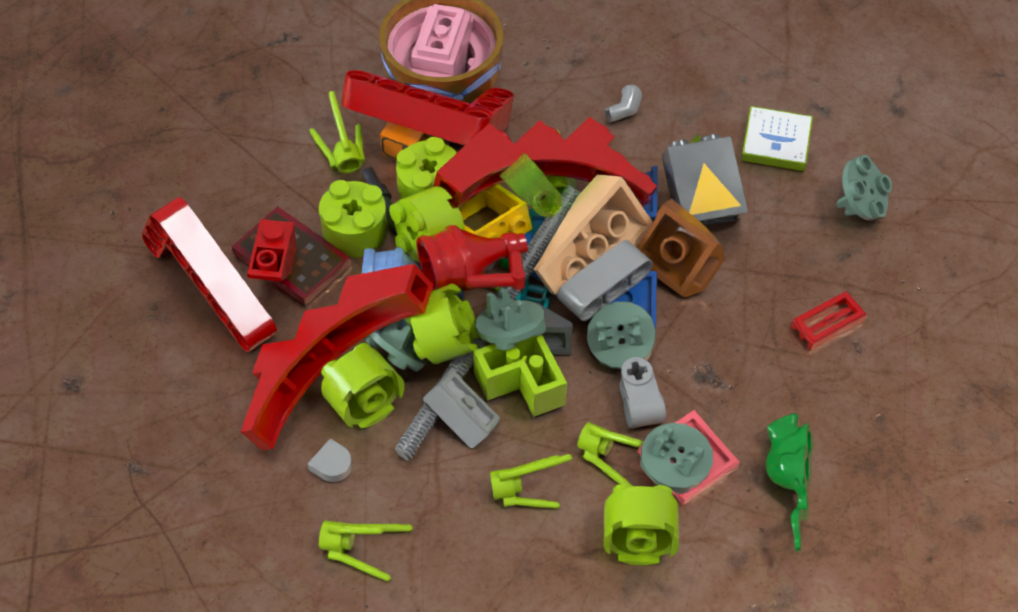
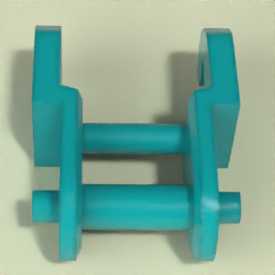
(545, 301)

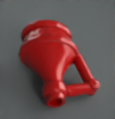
(462, 258)

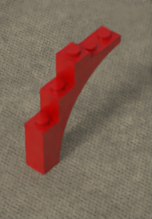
(579, 157)
(324, 334)

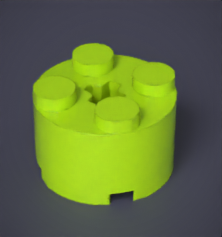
(418, 165)
(423, 215)
(353, 217)
(445, 327)
(361, 386)
(641, 523)

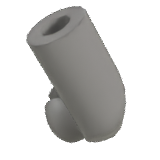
(628, 105)

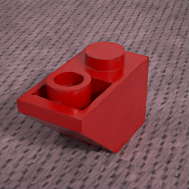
(273, 251)

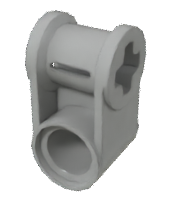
(641, 394)

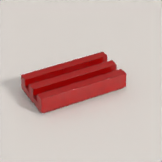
(808, 333)

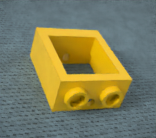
(512, 210)

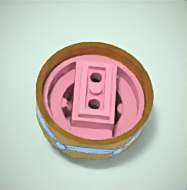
(443, 46)

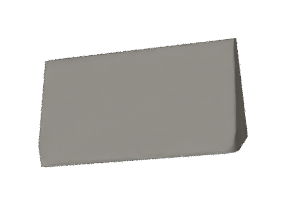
(461, 409)

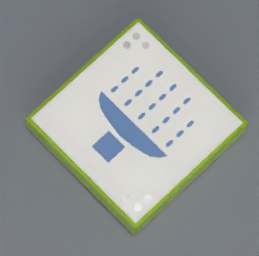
(777, 138)

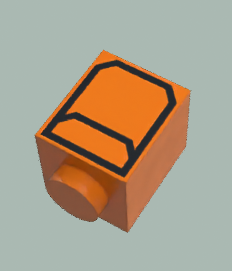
(397, 138)

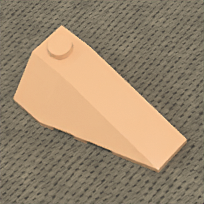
(594, 224)

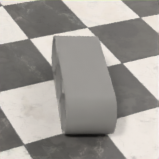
(604, 280)

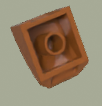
(681, 250)

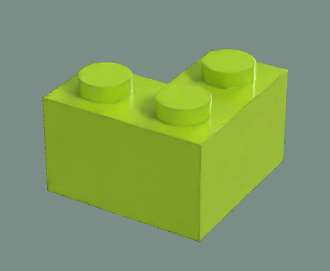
(523, 367)

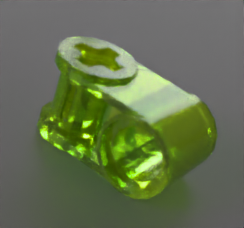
(531, 185)

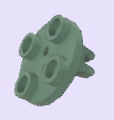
(864, 189)
(509, 320)
(605, 338)
(399, 345)
(690, 466)

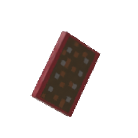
(314, 263)

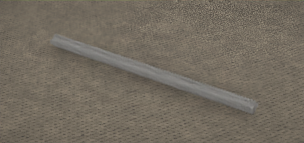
(536, 248)

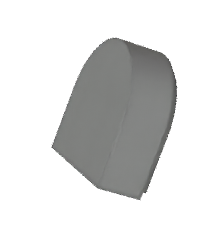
(331, 462)

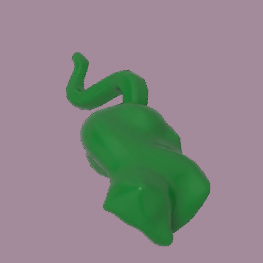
(790, 464)

